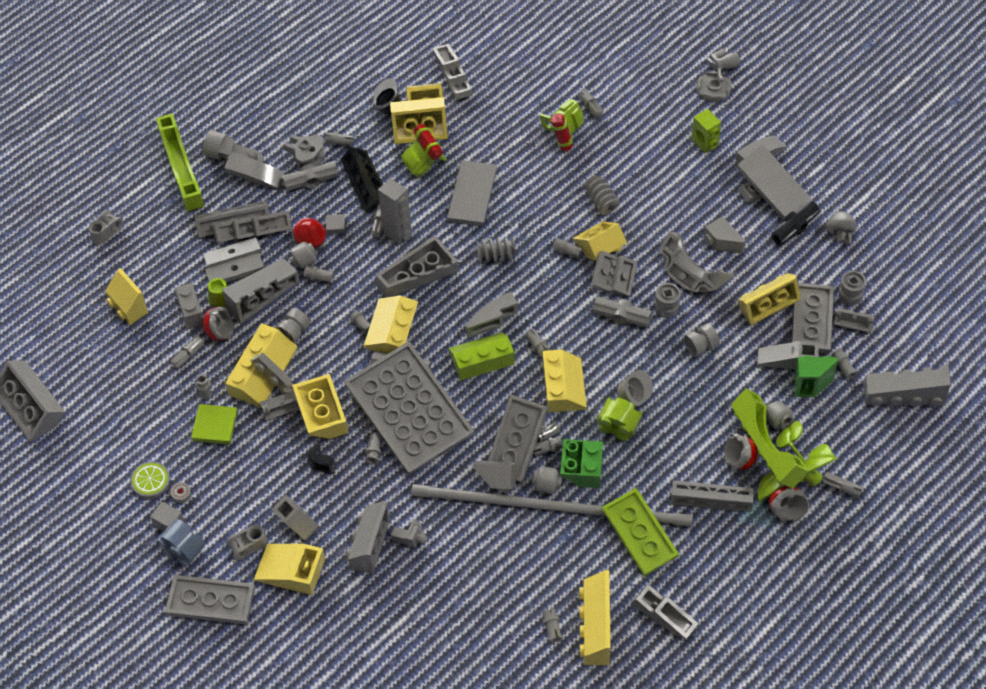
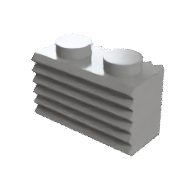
(189, 306)

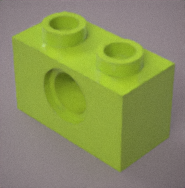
(706, 130)

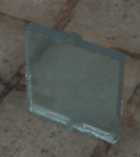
(760, 512)

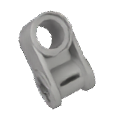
(104, 227)
(246, 543)

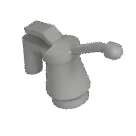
(728, 61)

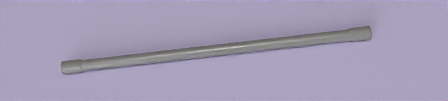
(428, 491)

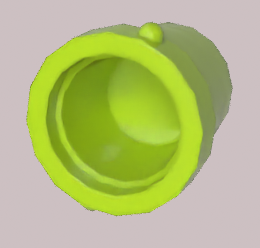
(215, 293)

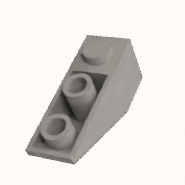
(786, 354)

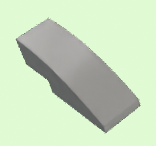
(772, 144)
(254, 171)
(492, 315)
(664, 612)

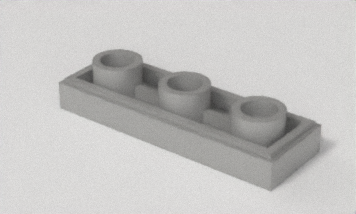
(232, 252)
(236, 269)

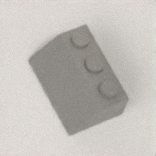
(369, 537)

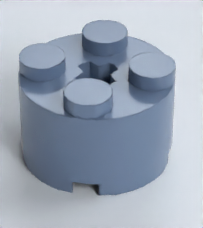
(181, 542)

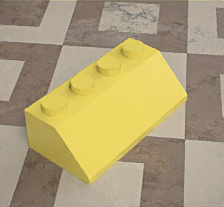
(245, 380)
(596, 619)

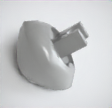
(842, 225)

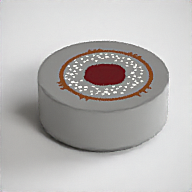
(180, 492)

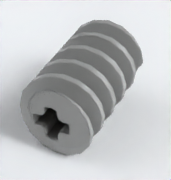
(601, 194)
(495, 249)

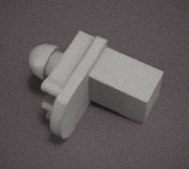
(411, 536)

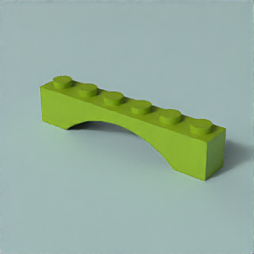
(179, 162)
(752, 413)

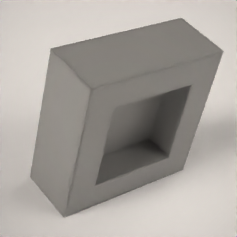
(335, 224)

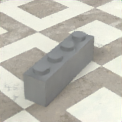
(395, 211)

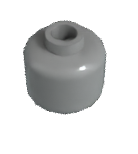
(303, 255)
(779, 415)
(546, 480)

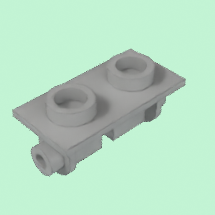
(853, 320)
(279, 405)

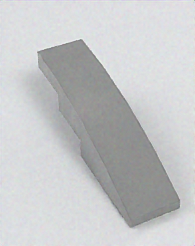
(452, 71)
(252, 226)

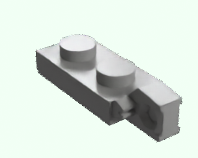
(273, 372)

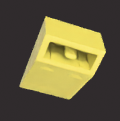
(291, 566)

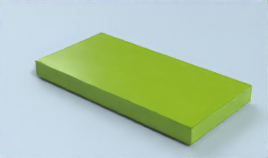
(640, 531)

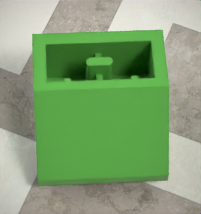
(813, 375)
(582, 462)

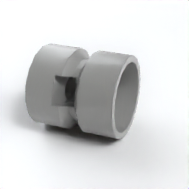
(852, 288)
(667, 300)
(294, 324)
(703, 339)

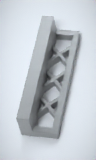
(205, 221)
(707, 499)

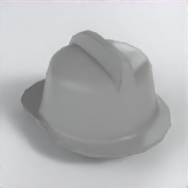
(636, 388)

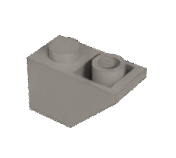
(295, 517)

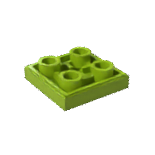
(214, 424)

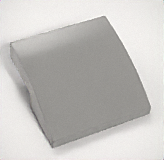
(614, 274)

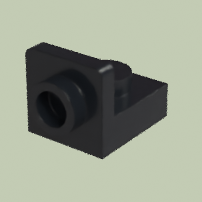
(321, 463)

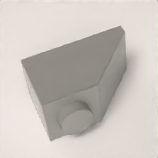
(724, 237)
(497, 474)

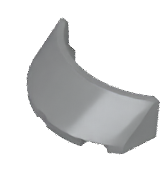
(685, 270)

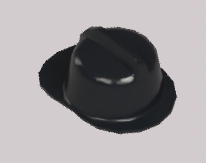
(385, 94)

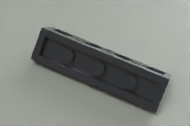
(361, 178)

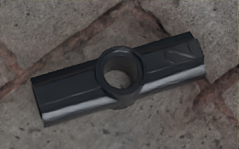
(795, 223)

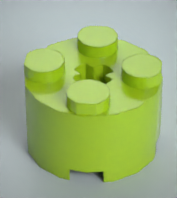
(619, 418)

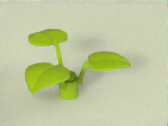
(817, 458)

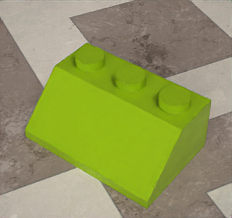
(482, 355)

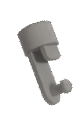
(219, 145)

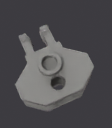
(306, 149)

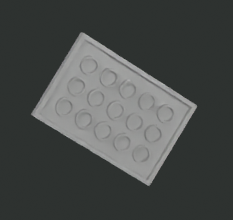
(409, 407)

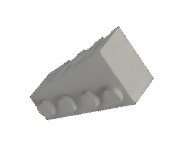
(417, 268)
(259, 289)
(908, 387)

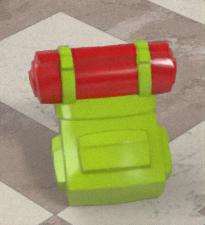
(564, 123)
(422, 152)

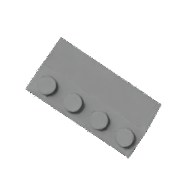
(28, 400)

